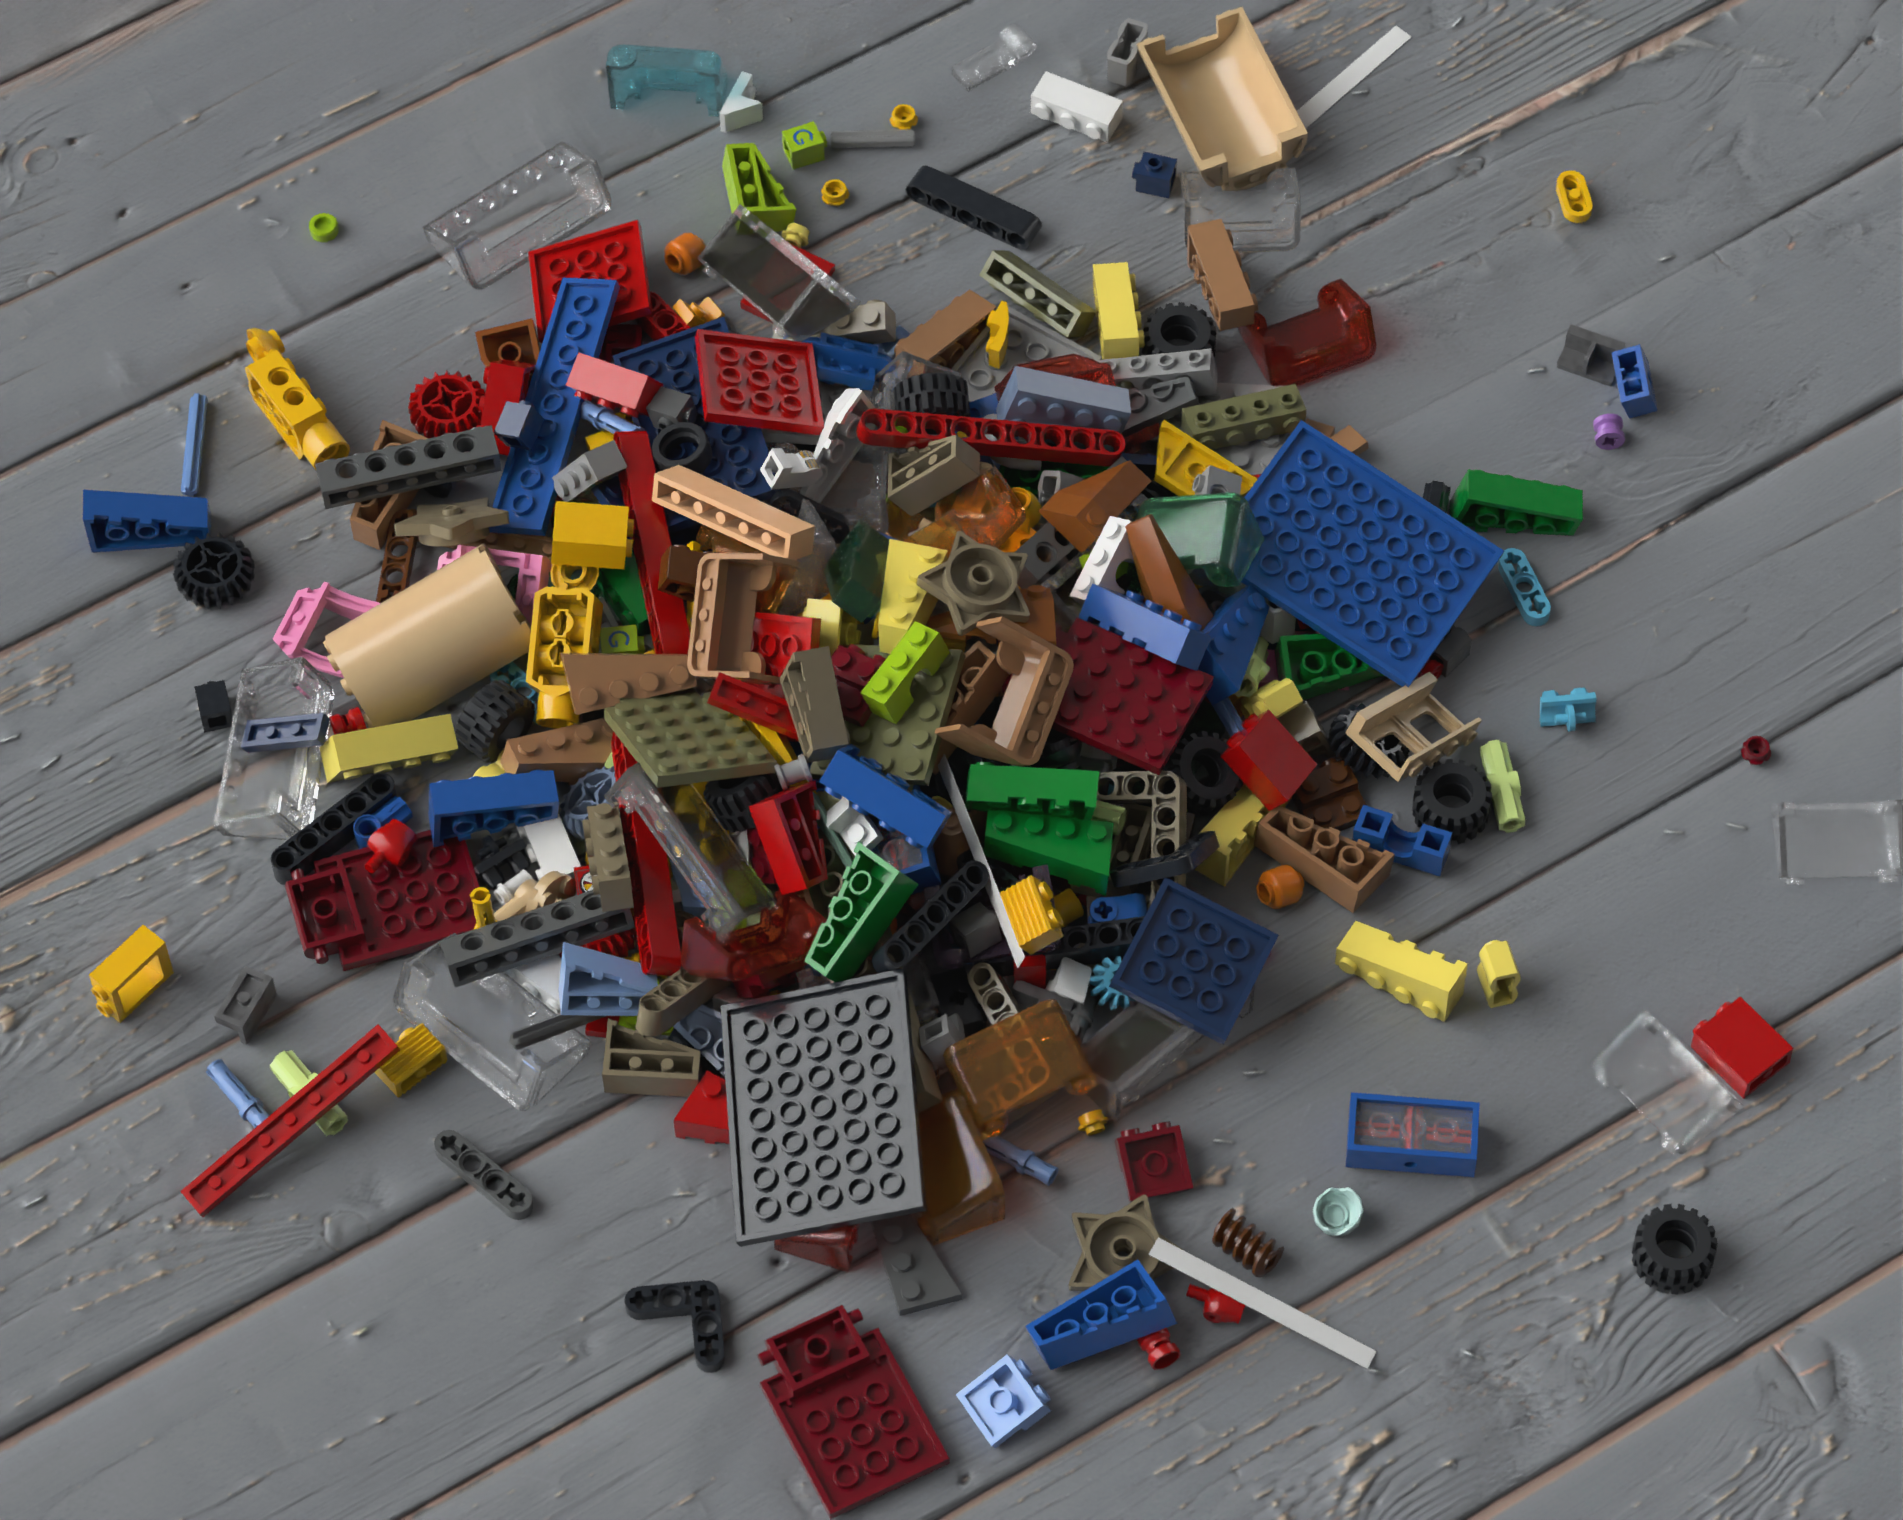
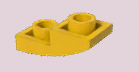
(999, 334)

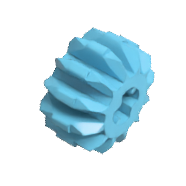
(1102, 980)

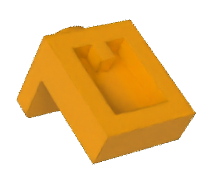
(698, 314)

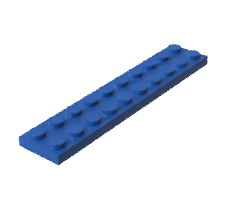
(575, 326)

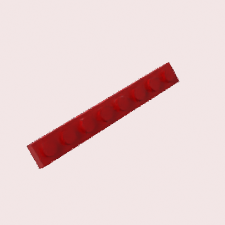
(290, 1120)

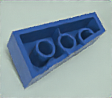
(490, 804)

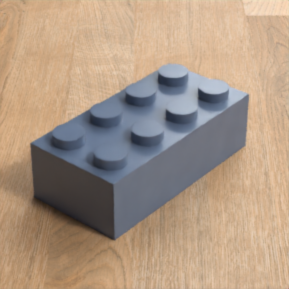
(1063, 401)

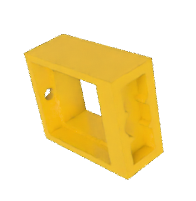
(131, 974)

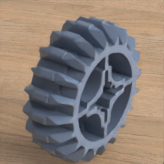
(585, 793)

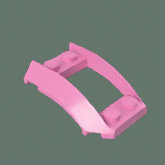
(532, 573)
(303, 616)

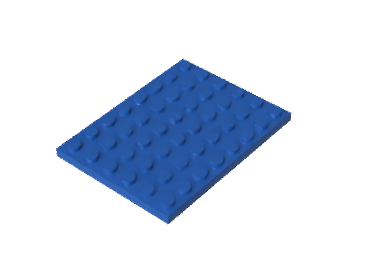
(1362, 555)

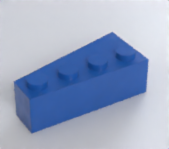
(143, 520)
(1146, 625)
(1232, 642)
(884, 797)
(1102, 1317)

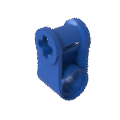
(1117, 908)

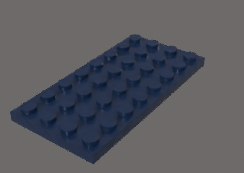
(735, 448)

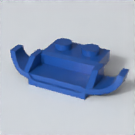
(847, 361)

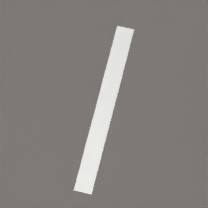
(1352, 75)
(978, 855)
(1262, 1302)

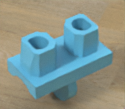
(1567, 709)

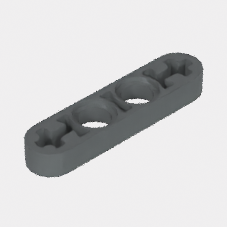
(480, 1177)

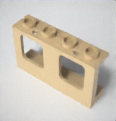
(1393, 717)

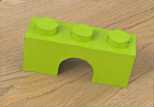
(889, 688)

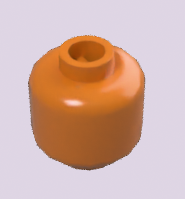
(683, 252)
(1280, 887)

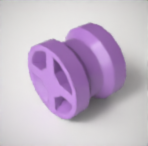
(1609, 431)

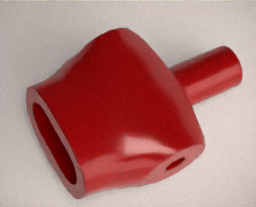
(390, 844)
(1217, 1306)

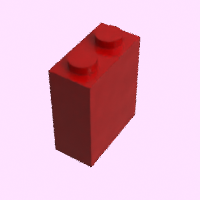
(1268, 759)
(1741, 1046)

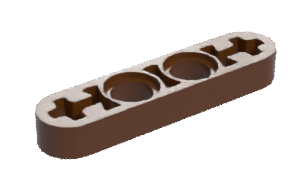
(396, 564)

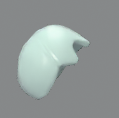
(1338, 1211)

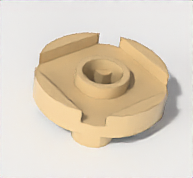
(551, 889)

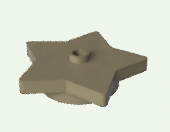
(452, 523)
(977, 583)
(1107, 1235)

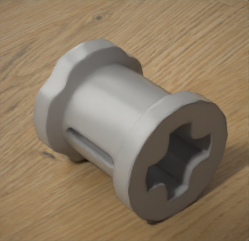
(793, 772)

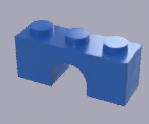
(1419, 850)

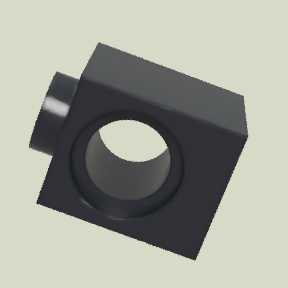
(214, 705)

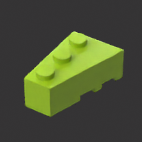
(753, 186)

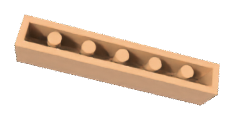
(733, 513)

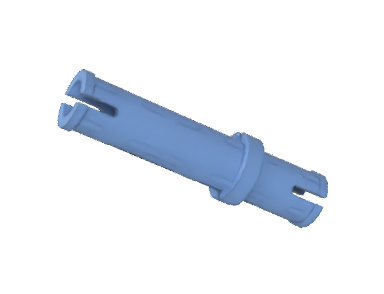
(605, 419)
(249, 1108)
(1022, 1160)

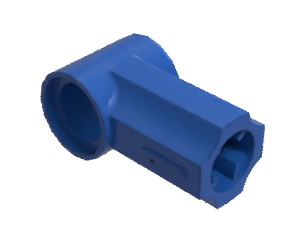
(393, 809)

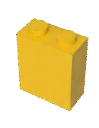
(591, 535)

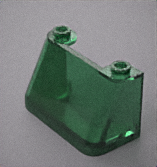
(1206, 533)

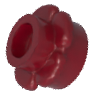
(1759, 744)

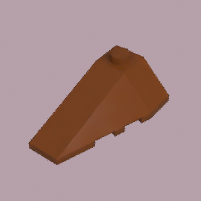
(510, 342)
(1085, 507)
(1162, 573)
(1041, 619)

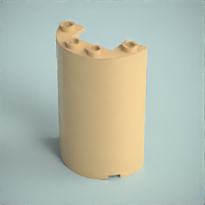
(1227, 103)
(430, 640)

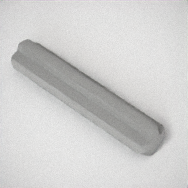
(872, 138)

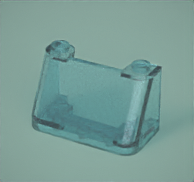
(664, 68)

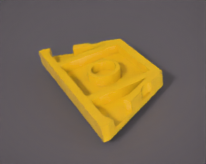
(1183, 458)

